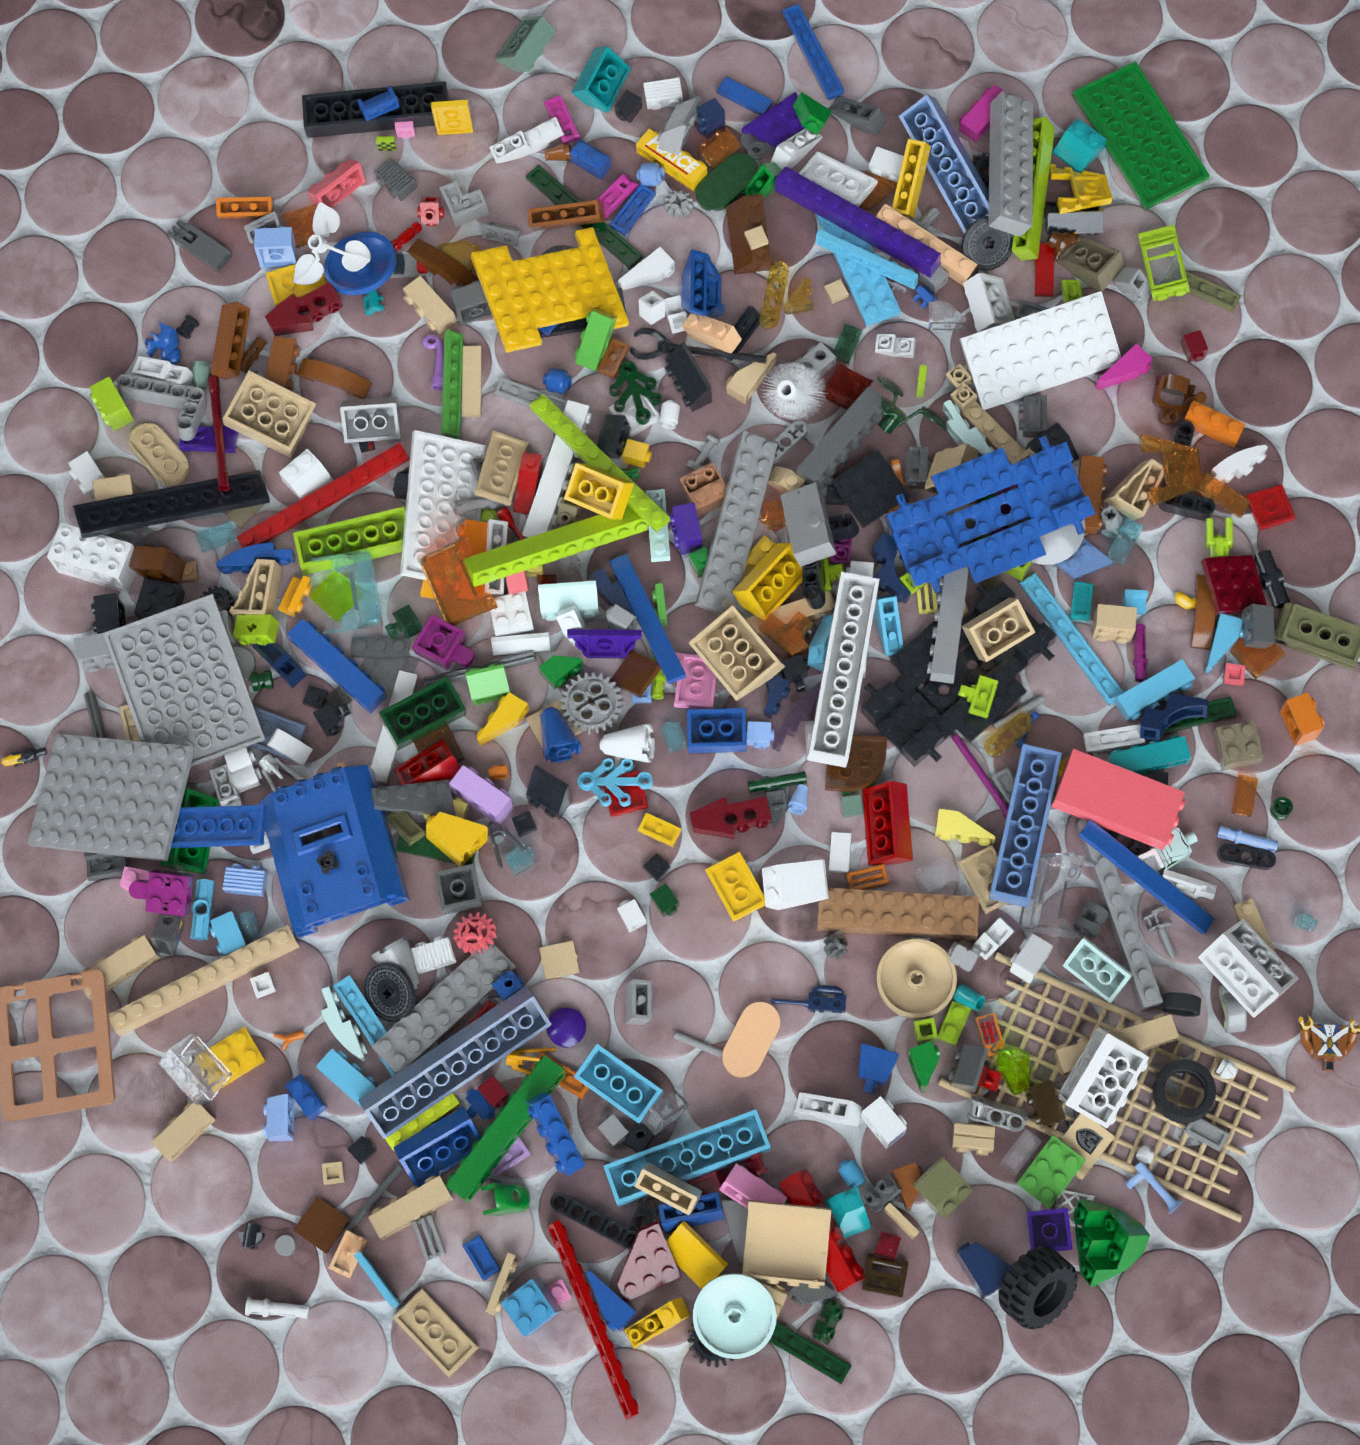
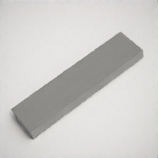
(523, 394)

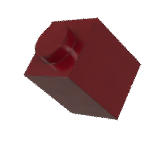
(1194, 346)
(494, 1093)
(887, 1245)

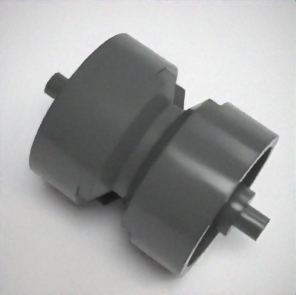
(1092, 918)

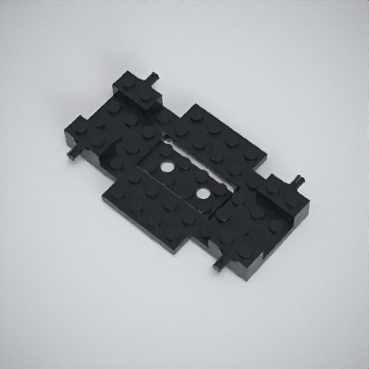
(915, 718)

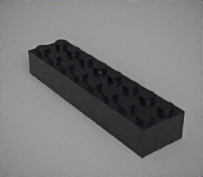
(339, 111)

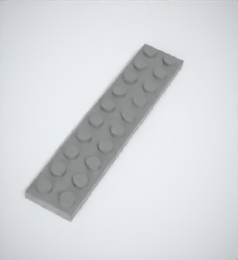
(736, 523)

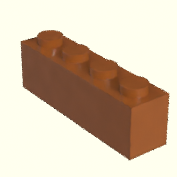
(566, 215)
(230, 340)
(282, 361)
(1090, 478)

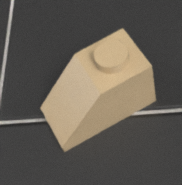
(784, 480)

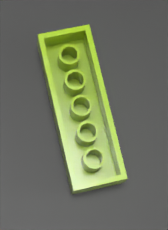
(376, 533)

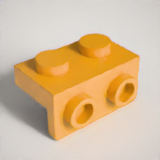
(293, 598)

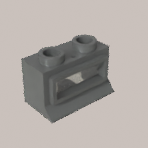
(1033, 415)

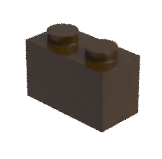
(1045, 1104)

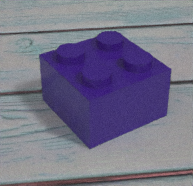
(686, 528)
(1050, 1229)

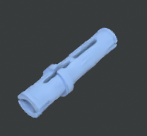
(1239, 836)

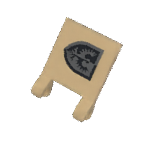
(1088, 1140)

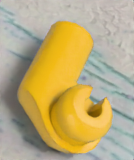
(1184, 601)

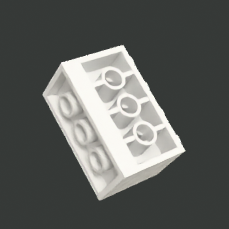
(93, 559)
(1248, 968)
(1103, 1077)

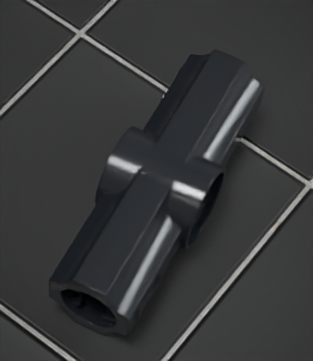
(1271, 578)

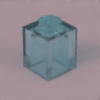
(673, 736)
(520, 861)

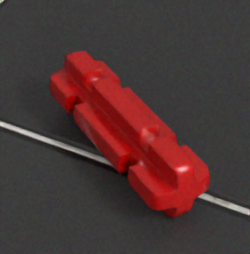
(406, 236)

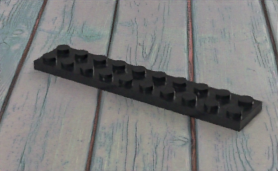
(169, 504)

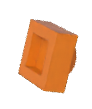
(498, 772)

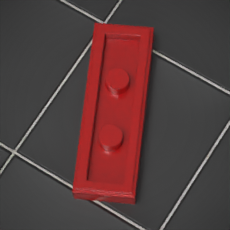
(1044, 271)

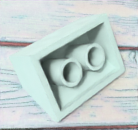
(563, 595)
(1097, 970)

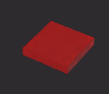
(1270, 507)
(636, 794)

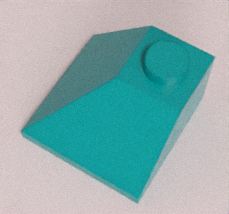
(849, 1212)

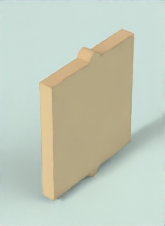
(559, 960)

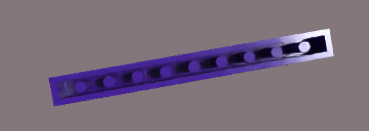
(858, 222)

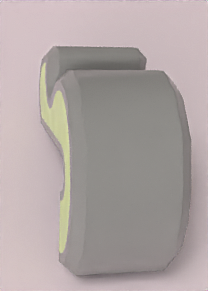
(1235, 1013)

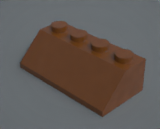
(743, 216)

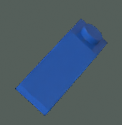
(612, 1306)

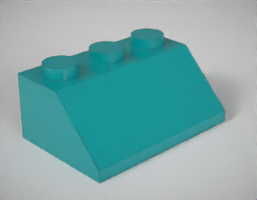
(601, 79)

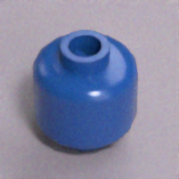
(557, 380)

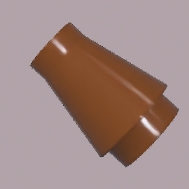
(558, 153)

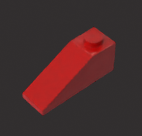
(528, 482)

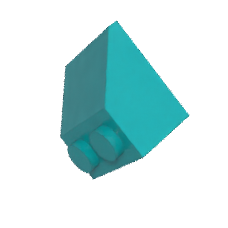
(1080, 146)

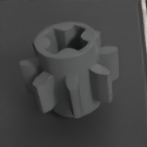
(835, 946)

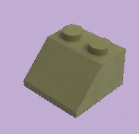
(942, 1188)

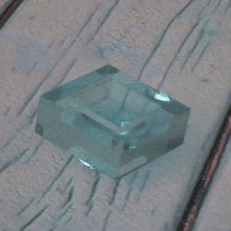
(1305, 922)

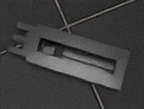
(203, 247)

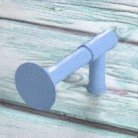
(1145, 1173)

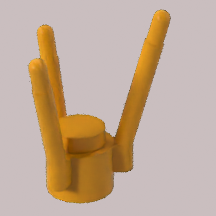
(518, 1057)

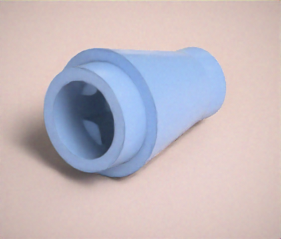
(798, 802)

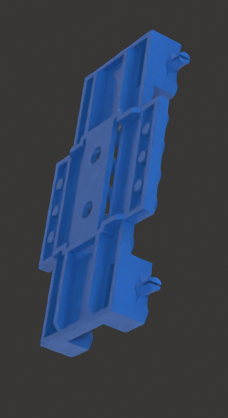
(1044, 492)

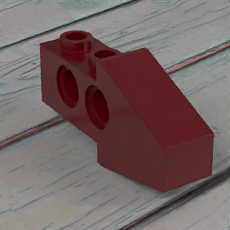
(287, 316)
(712, 817)

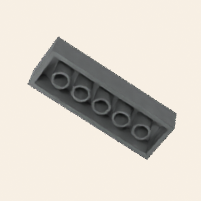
(842, 439)

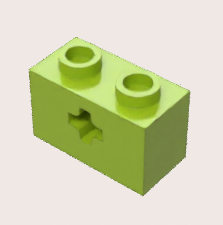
(255, 629)

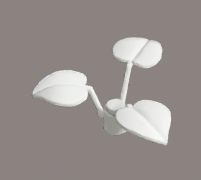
(327, 221)

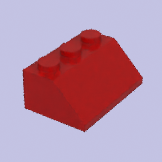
(440, 762)

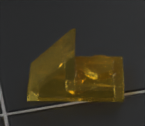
(798, 301)

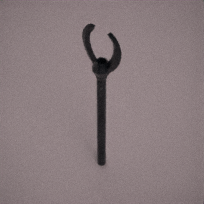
(665, 346)

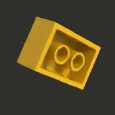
(598, 491)

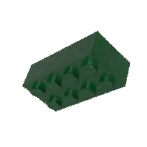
(422, 713)

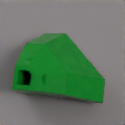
(1107, 1241)

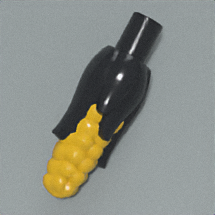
(24, 756)

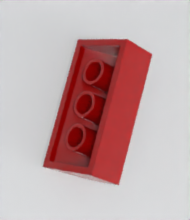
(887, 824)

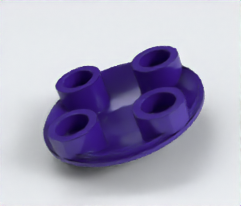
(567, 1027)

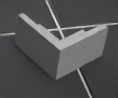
(463, 208)

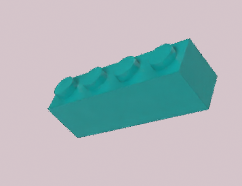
(1153, 756)

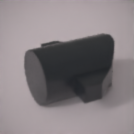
(251, 1236)

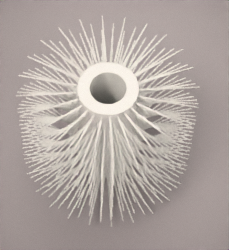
(793, 391)

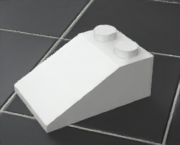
(794, 884)

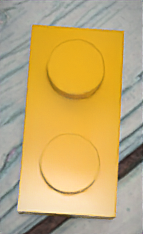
(659, 830)

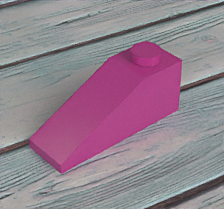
(1127, 368)

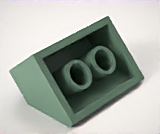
(526, 44)

